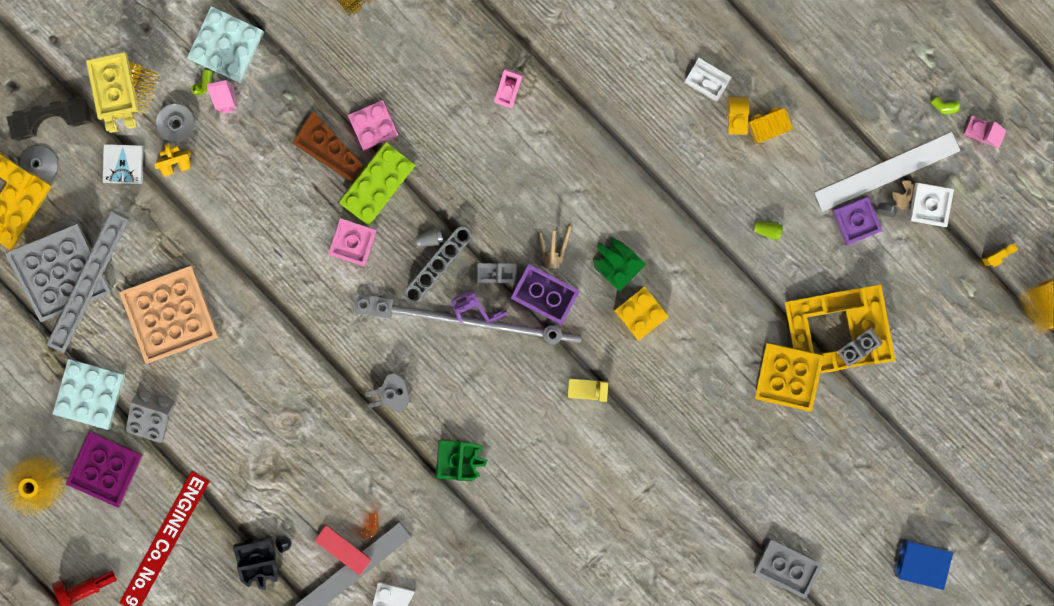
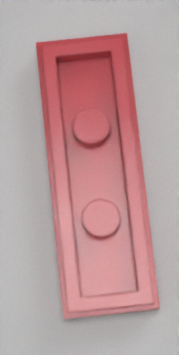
(343, 550)

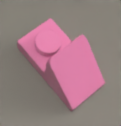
(508, 88)
(984, 131)

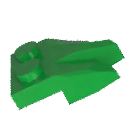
(617, 263)
(458, 460)

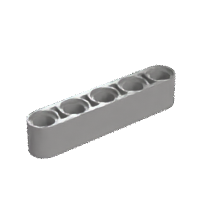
(429, 269)

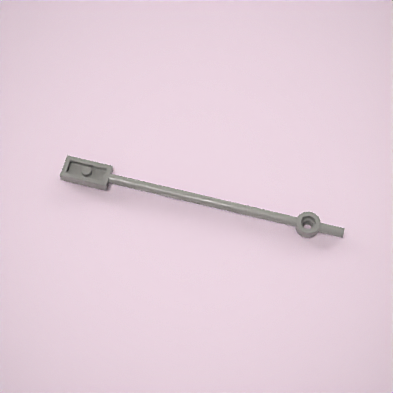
(384, 308)

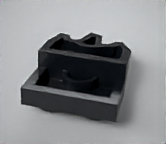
(256, 561)

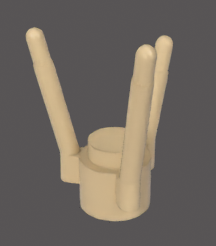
(552, 259)

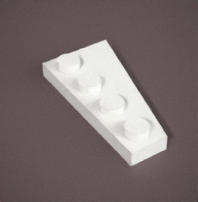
(392, 595)

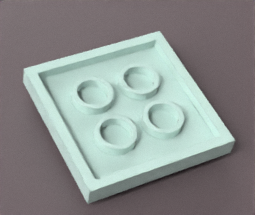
(225, 44)
(88, 394)

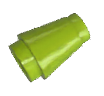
(769, 229)

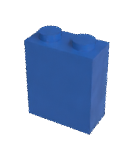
(923, 564)

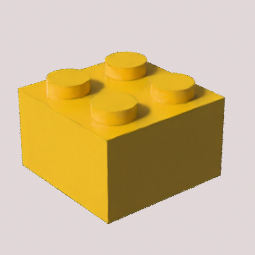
(641, 313)

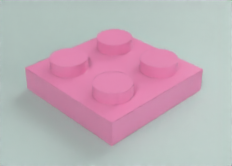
(373, 125)
(352, 242)

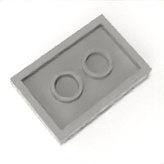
(787, 568)

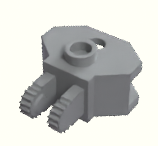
(390, 395)

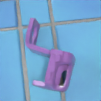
(470, 302)

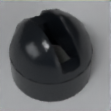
(283, 544)

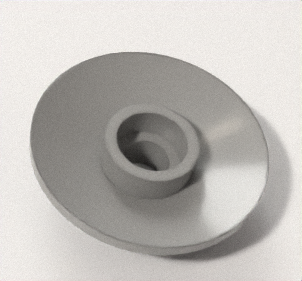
(166, 119)
(47, 162)

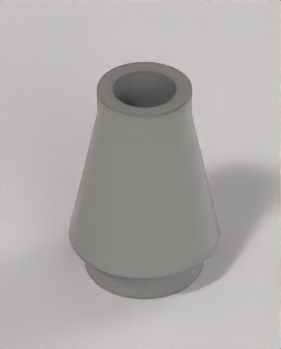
(433, 237)

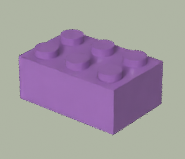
(545, 294)

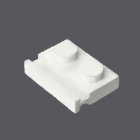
(707, 79)

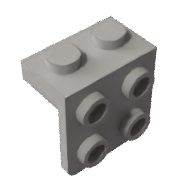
(149, 416)

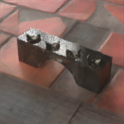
(26, 124)

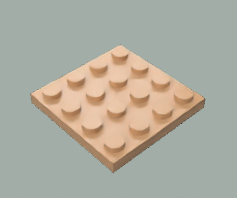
(169, 314)

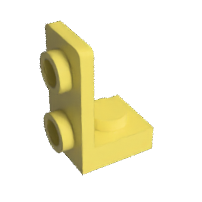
(588, 389)

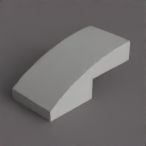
(496, 273)

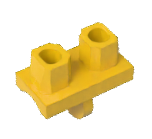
(165, 163)

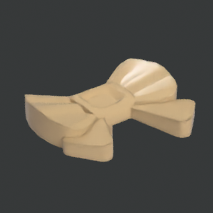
(902, 200)

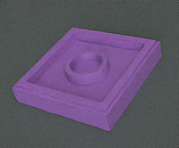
(857, 220)

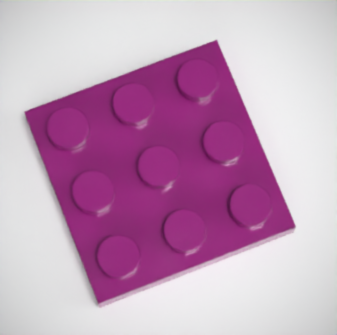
(104, 469)

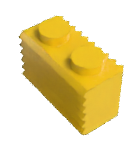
(770, 125)

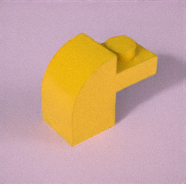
(737, 112)

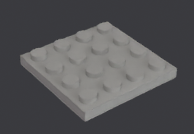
(51, 269)

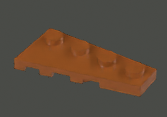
(327, 148)

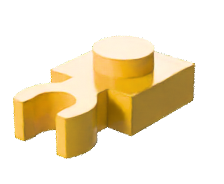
(996, 258)

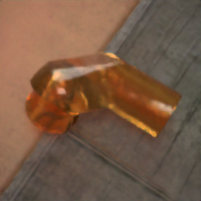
(372, 529)

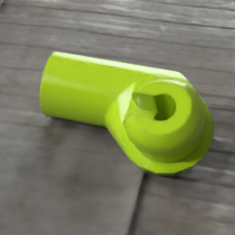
(201, 88)
(945, 108)

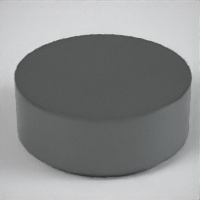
(887, 209)

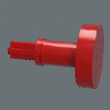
(69, 596)

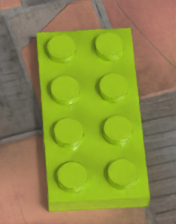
(376, 183)

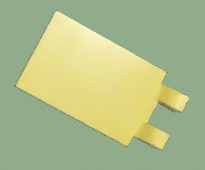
(113, 90)

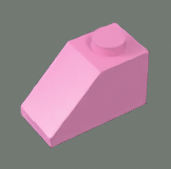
(223, 96)

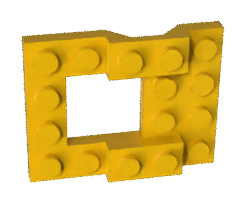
(18, 200)
(864, 310)

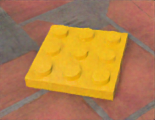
(789, 377)

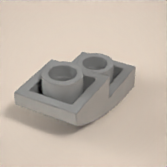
(860, 347)

